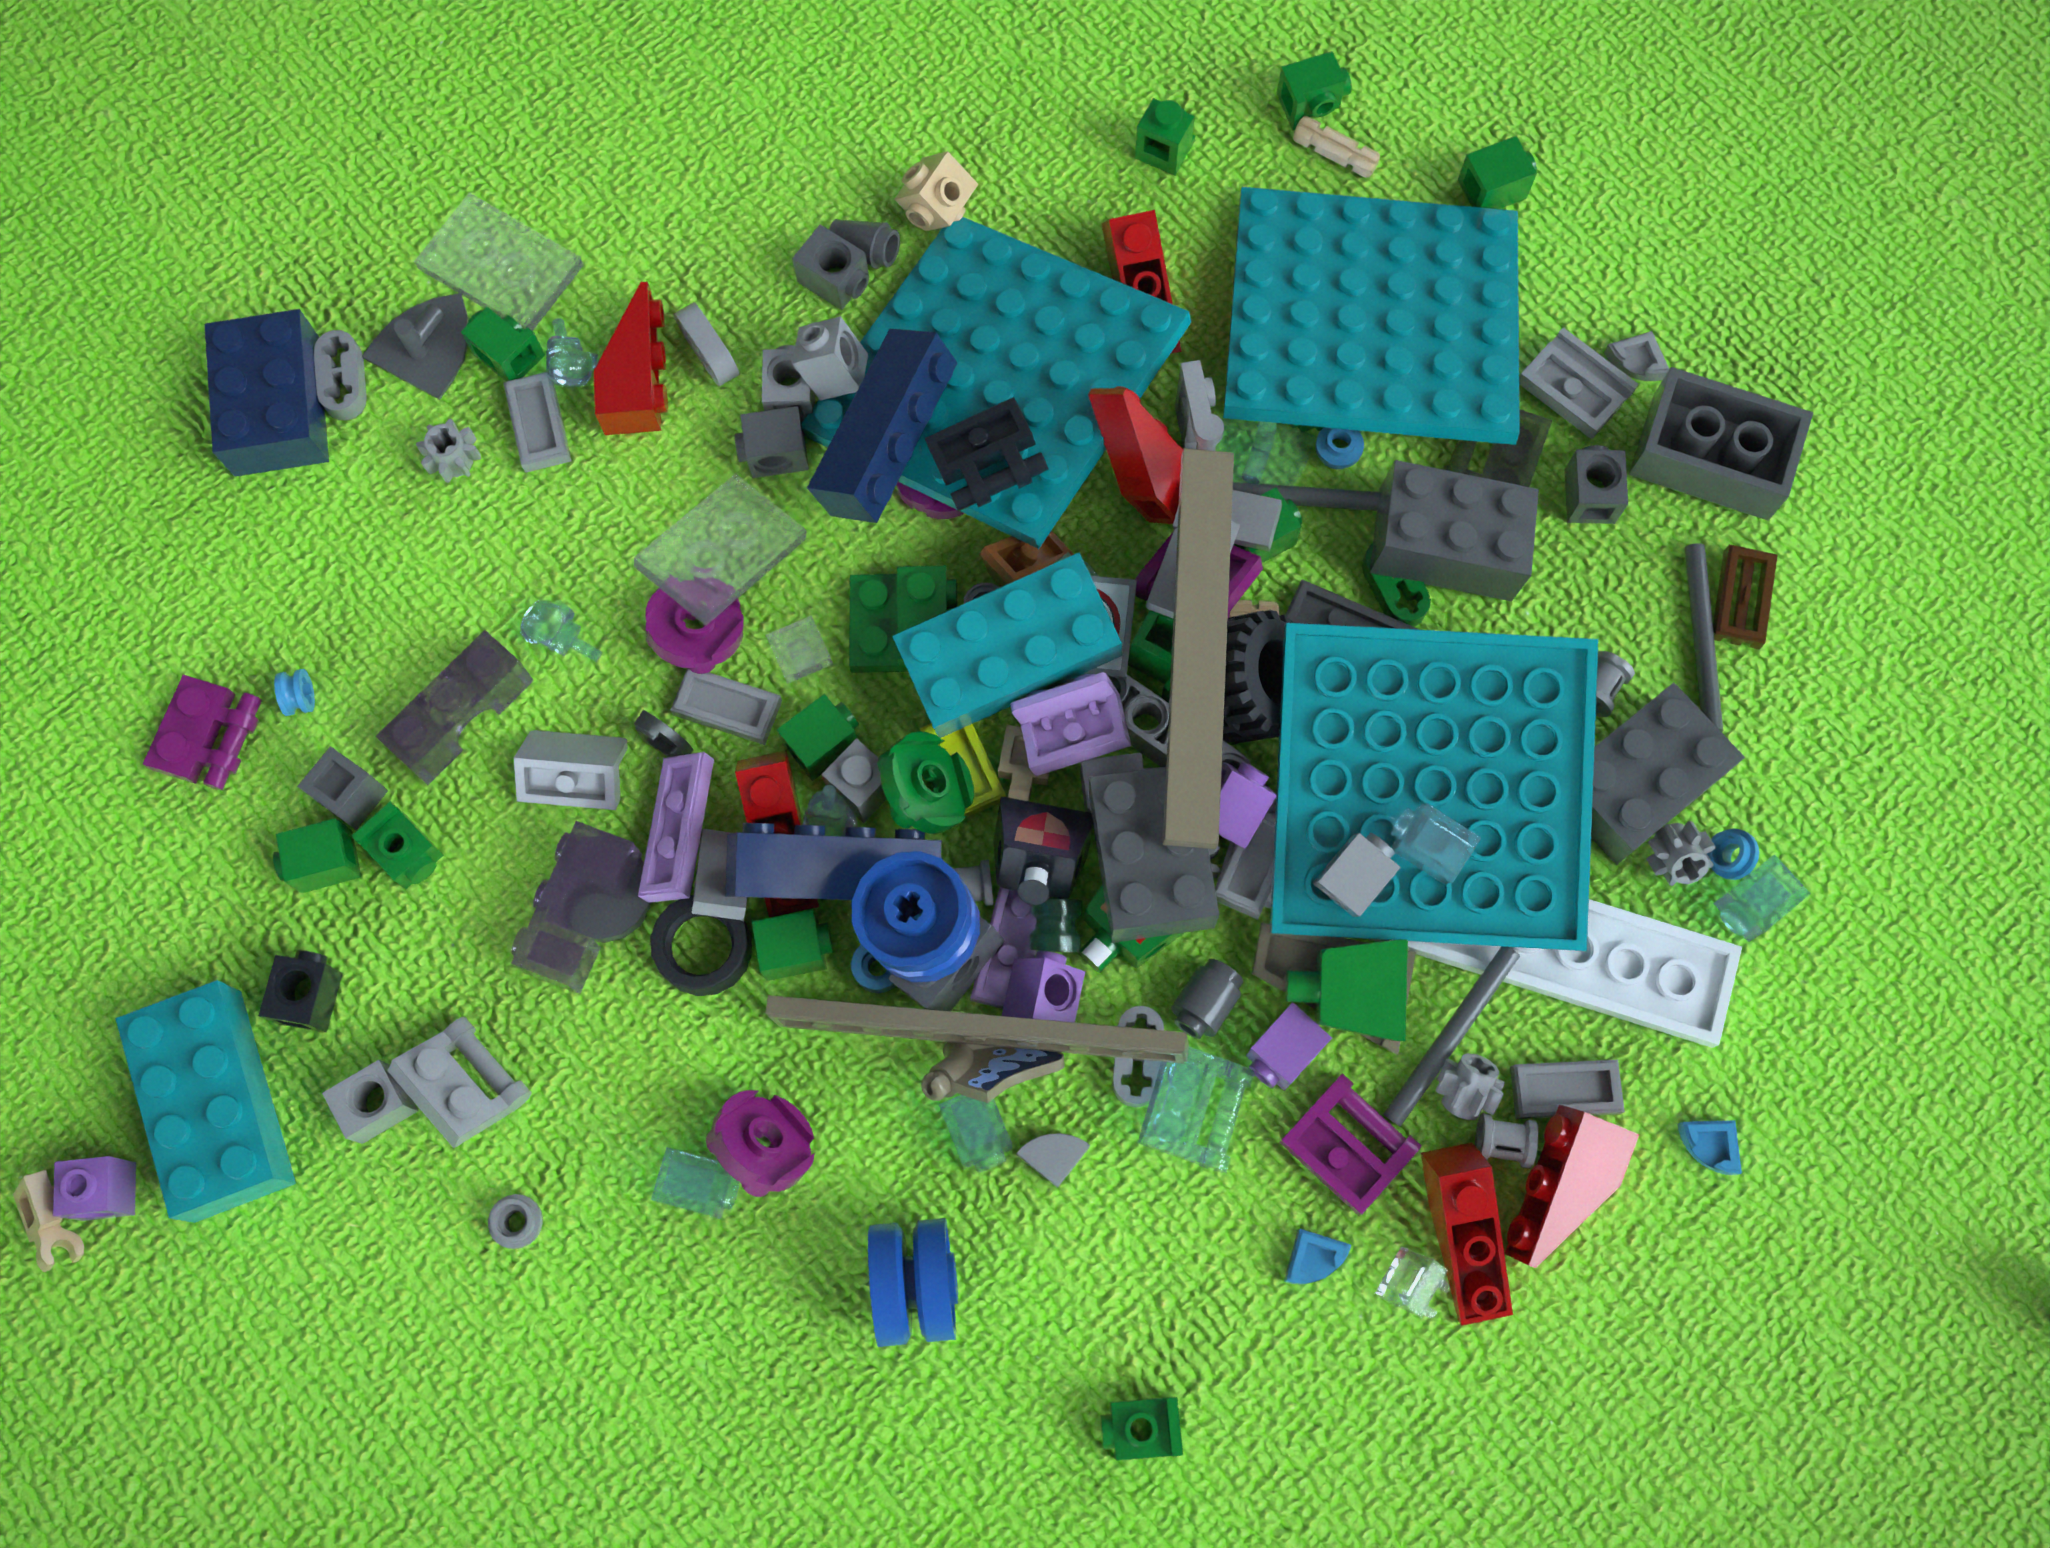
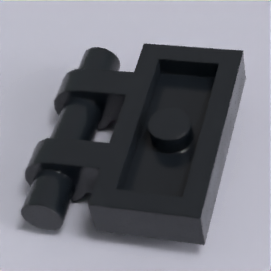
(981, 442)

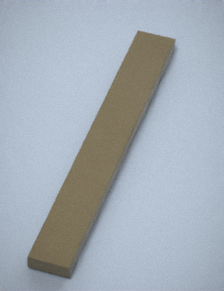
(1199, 650)
(979, 1029)

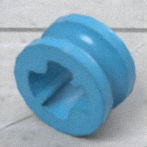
(294, 692)

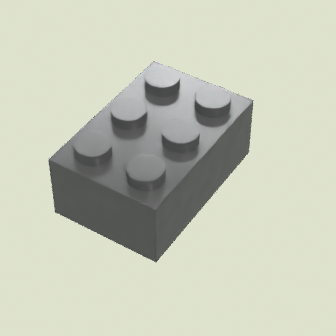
(1721, 443)
(1454, 530)
(1654, 771)
(1147, 884)

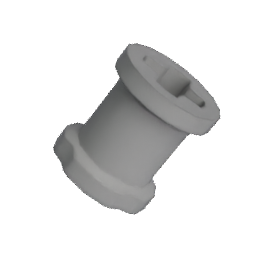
(1611, 675)
(978, 881)
(1507, 1140)

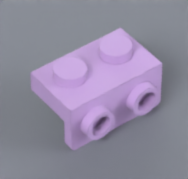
(1071, 723)

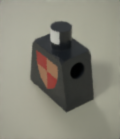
(1040, 849)

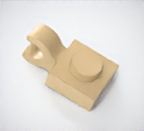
(1015, 765)
(35, 1207)

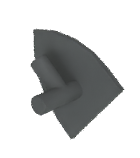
(424, 344)

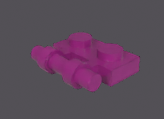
(191, 728)

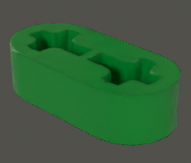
(1387, 594)

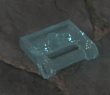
(1181, 1104)

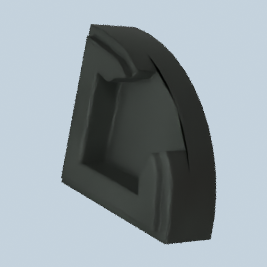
(661, 736)

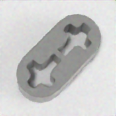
(706, 344)
(330, 376)
(1124, 1066)

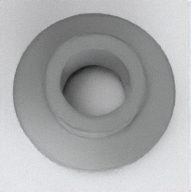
(499, 1221)

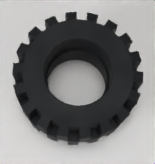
(1253, 676)

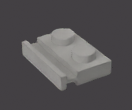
(1577, 383)

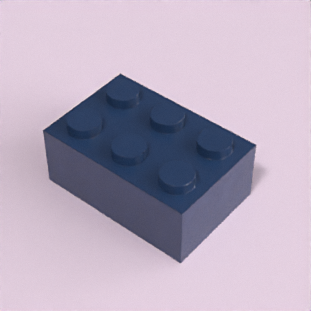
(264, 393)

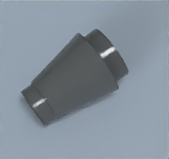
(874, 238)

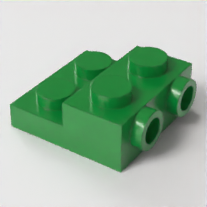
(889, 605)

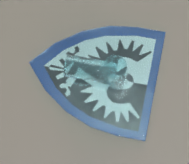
(1266, 451)

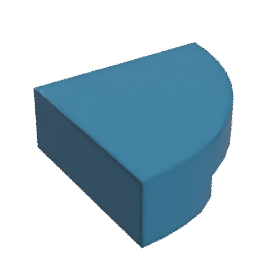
(1713, 1144)
(1314, 1257)

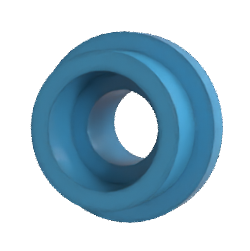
(1339, 457)
(1725, 844)

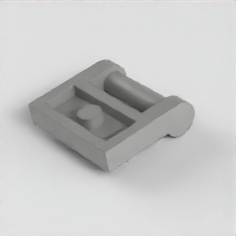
(1194, 398)
(448, 1092)

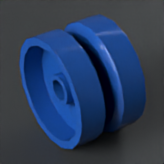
(896, 893)
(912, 1282)

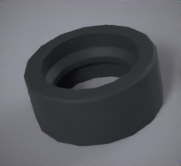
(703, 984)

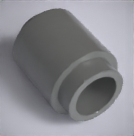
(1207, 999)

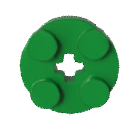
(904, 788)

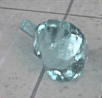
(565, 359)
(554, 629)
(830, 810)

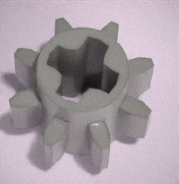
(448, 450)
(1681, 853)
(1470, 1086)

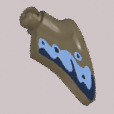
(986, 1070)

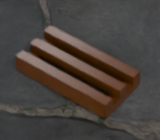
(1738, 633)

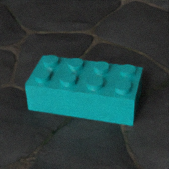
(1009, 645)
(205, 1102)

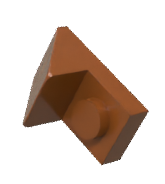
(1015, 559)

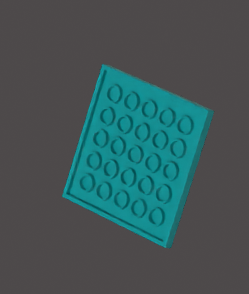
(1375, 316)
(1026, 332)
(1451, 720)

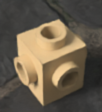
(935, 191)

